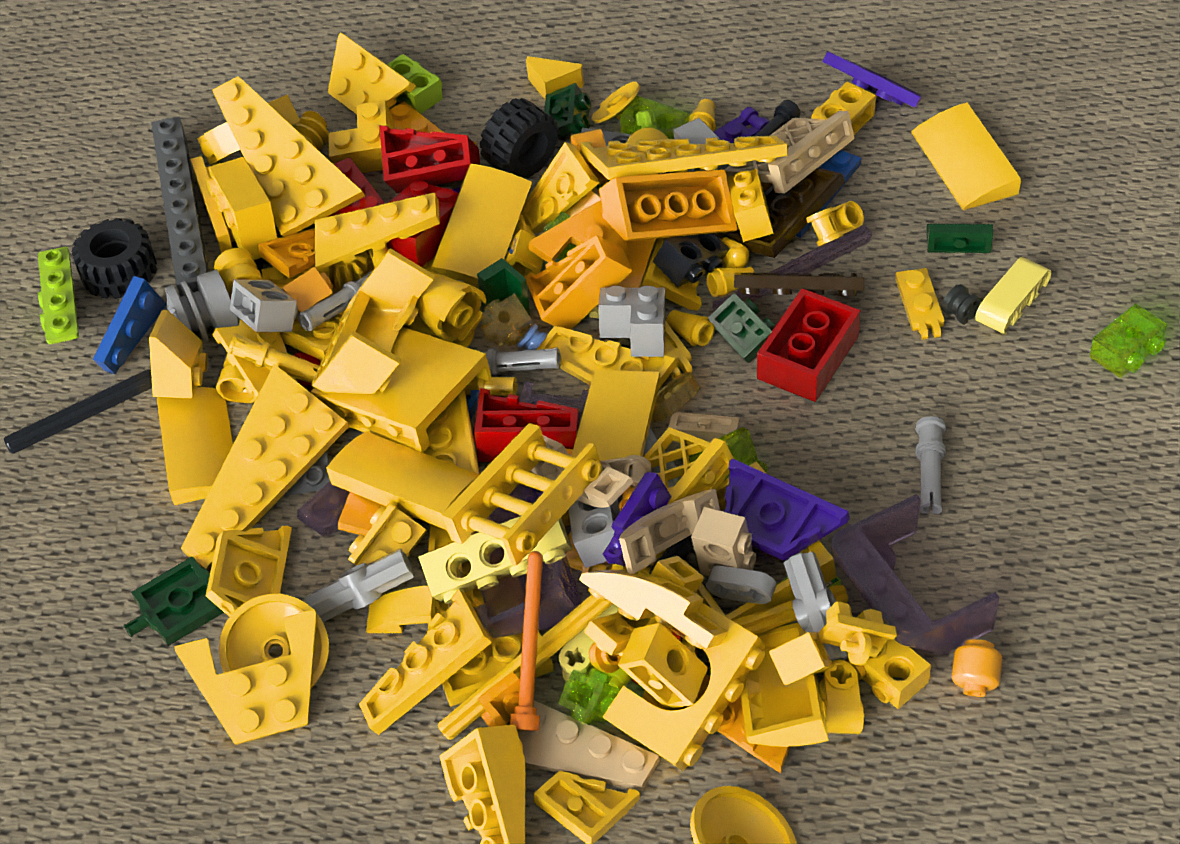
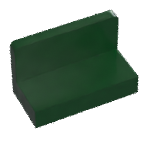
(959, 238)
(501, 282)

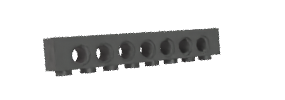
(180, 202)

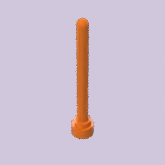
(525, 715)

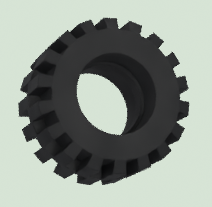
(519, 138)
(111, 256)

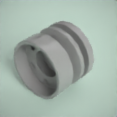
(204, 307)

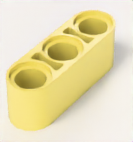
(1012, 294)

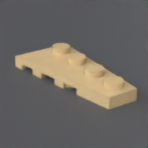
(585, 751)

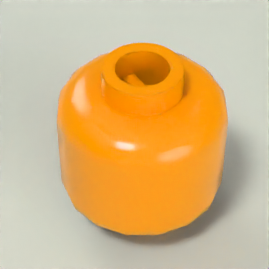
(977, 667)

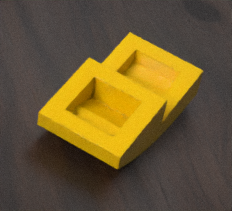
(401, 608)

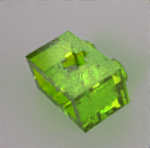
(1128, 341)

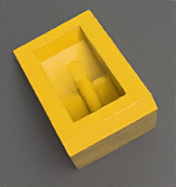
(553, 75)

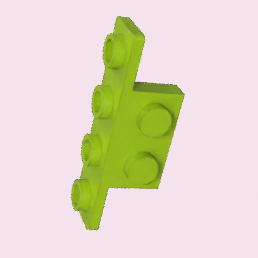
(57, 296)

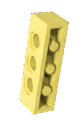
(442, 564)

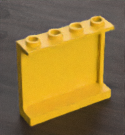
(420, 389)

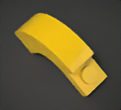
(221, 142)
(614, 630)

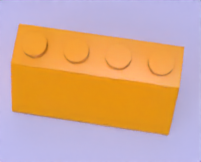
(668, 204)

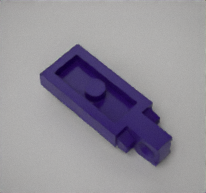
(646, 498)

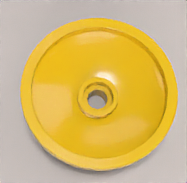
(260, 626)
(738, 817)

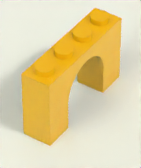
(680, 733)

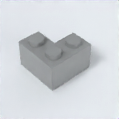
(634, 315)

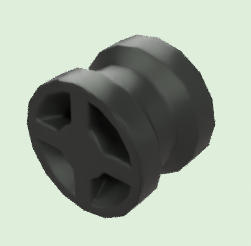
(961, 303)

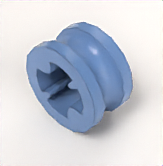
(532, 338)

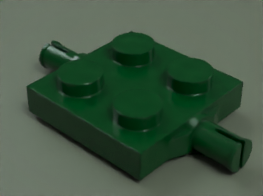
(174, 602)

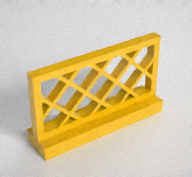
(697, 476)

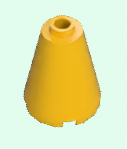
(450, 308)

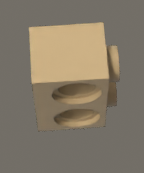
(722, 541)

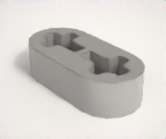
(741, 584)

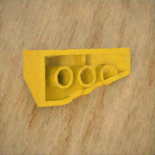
(490, 778)

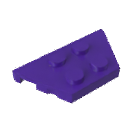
(874, 82)
(777, 513)

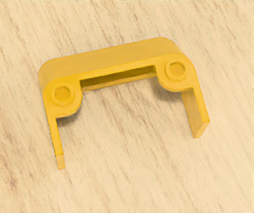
(361, 346)

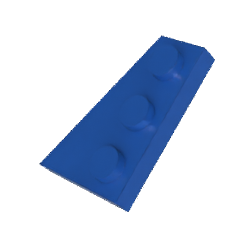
(130, 323)

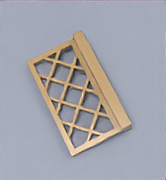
(808, 146)

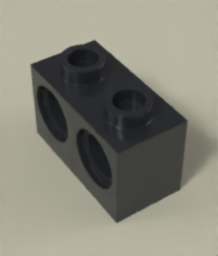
(690, 257)

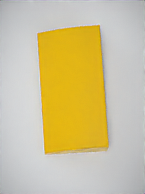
(967, 157)
(480, 223)
(194, 442)
(399, 476)
(781, 712)

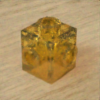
(506, 311)

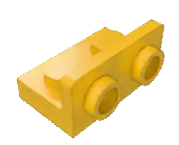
(389, 533)

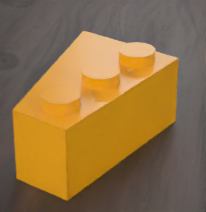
(572, 286)

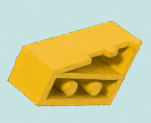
(243, 204)

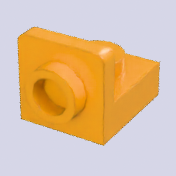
(500, 701)

